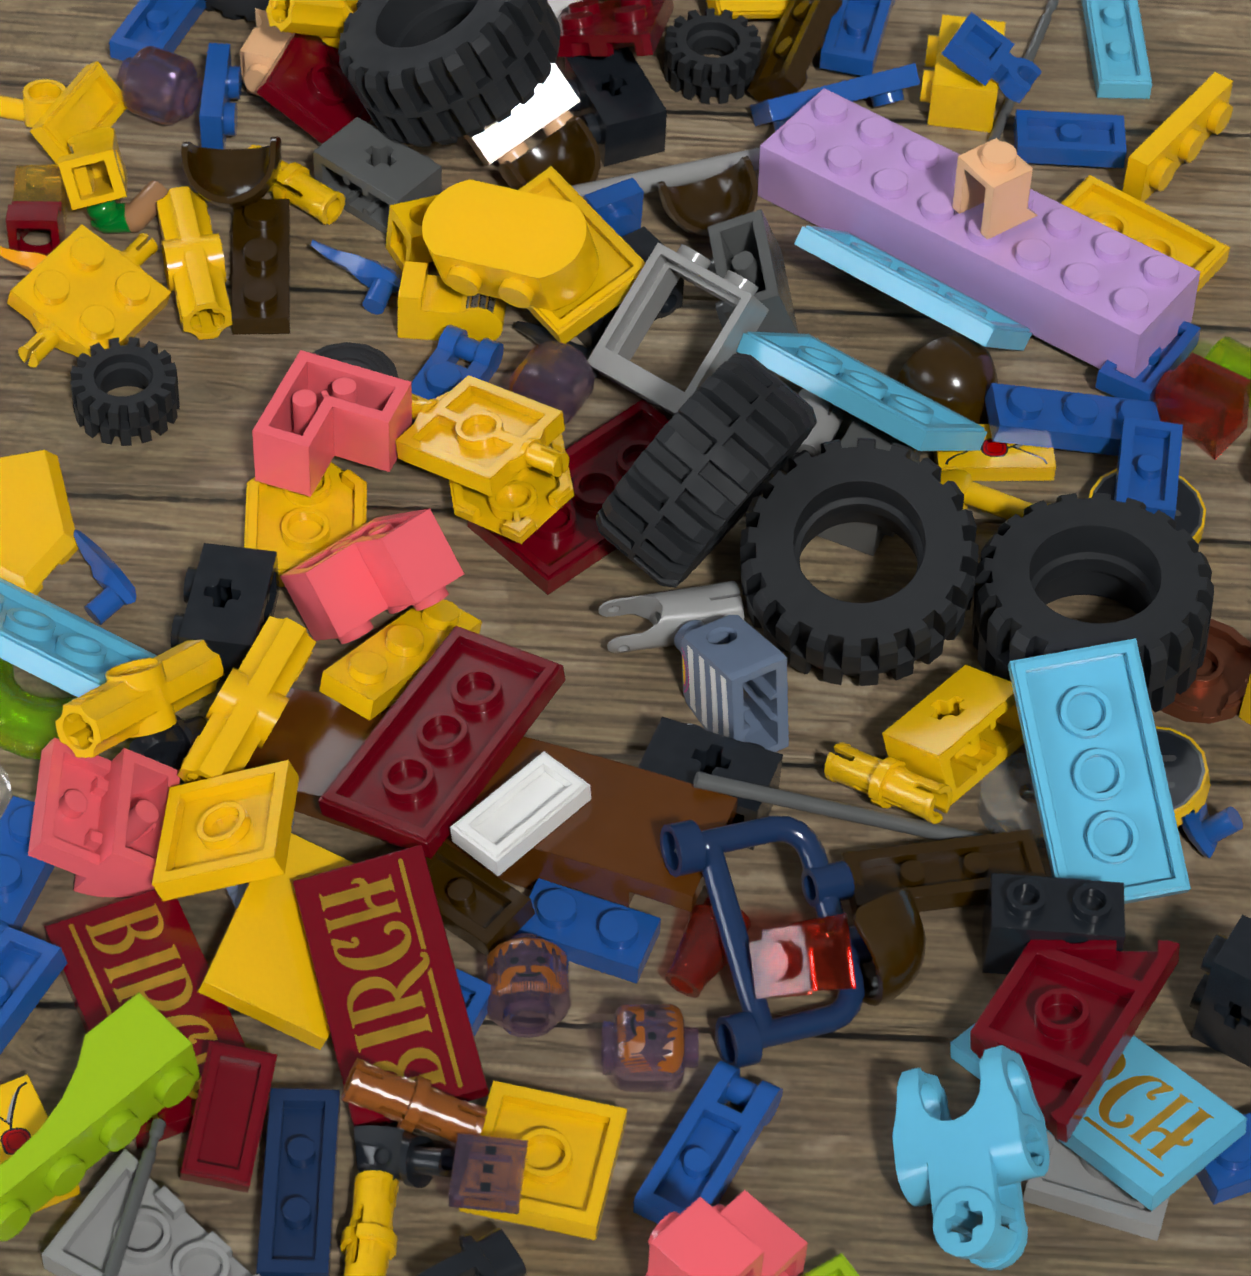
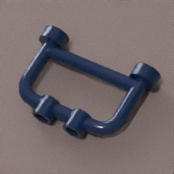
(824, 885)

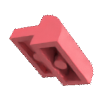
(100, 818)

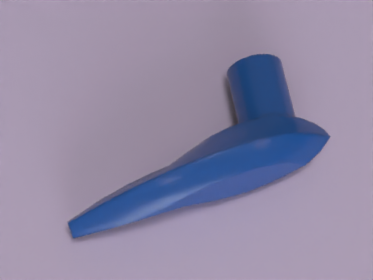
(375, 275)
(117, 587)
(1207, 830)

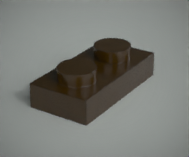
(475, 901)

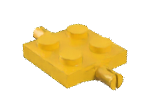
(87, 295)
(482, 436)

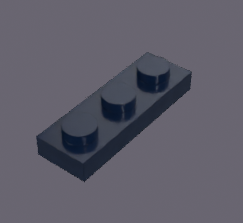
(299, 1183)

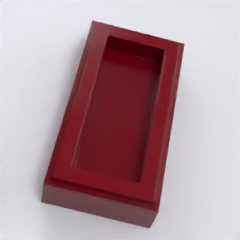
(228, 1117)

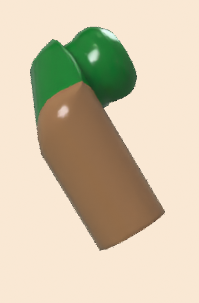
(130, 216)

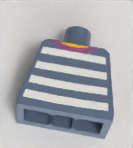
(735, 681)

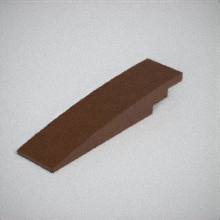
(601, 849)

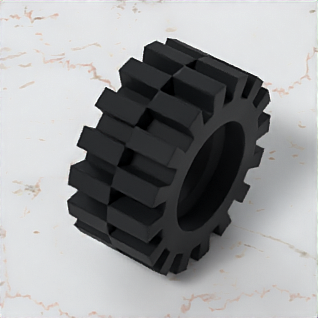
(711, 35)
(130, 414)

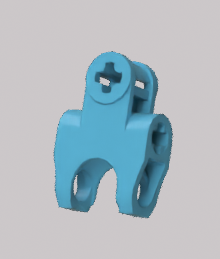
(972, 1163)

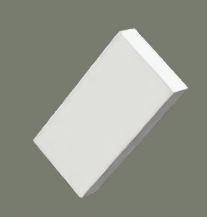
(520, 813)

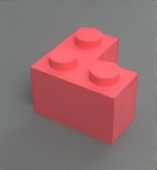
(328, 412)
(373, 569)
(725, 1242)

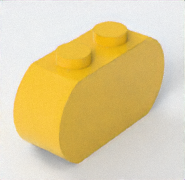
(510, 245)

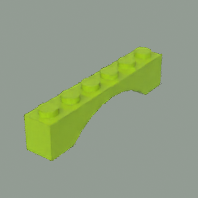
(123, 1078)

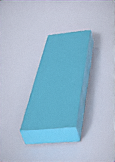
(1117, 49)

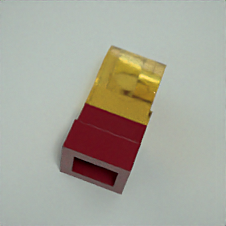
(35, 206)

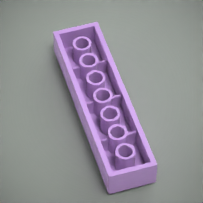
(1054, 273)

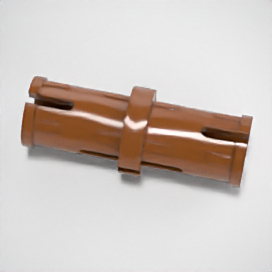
(412, 1102)

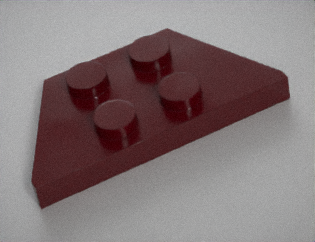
(598, 28)
(1072, 1017)

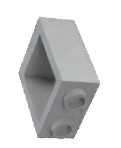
(644, 303)

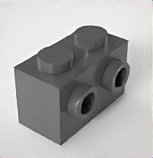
(752, 251)

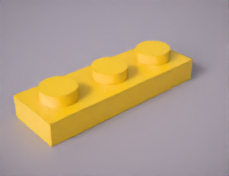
(1179, 138)
(386, 663)

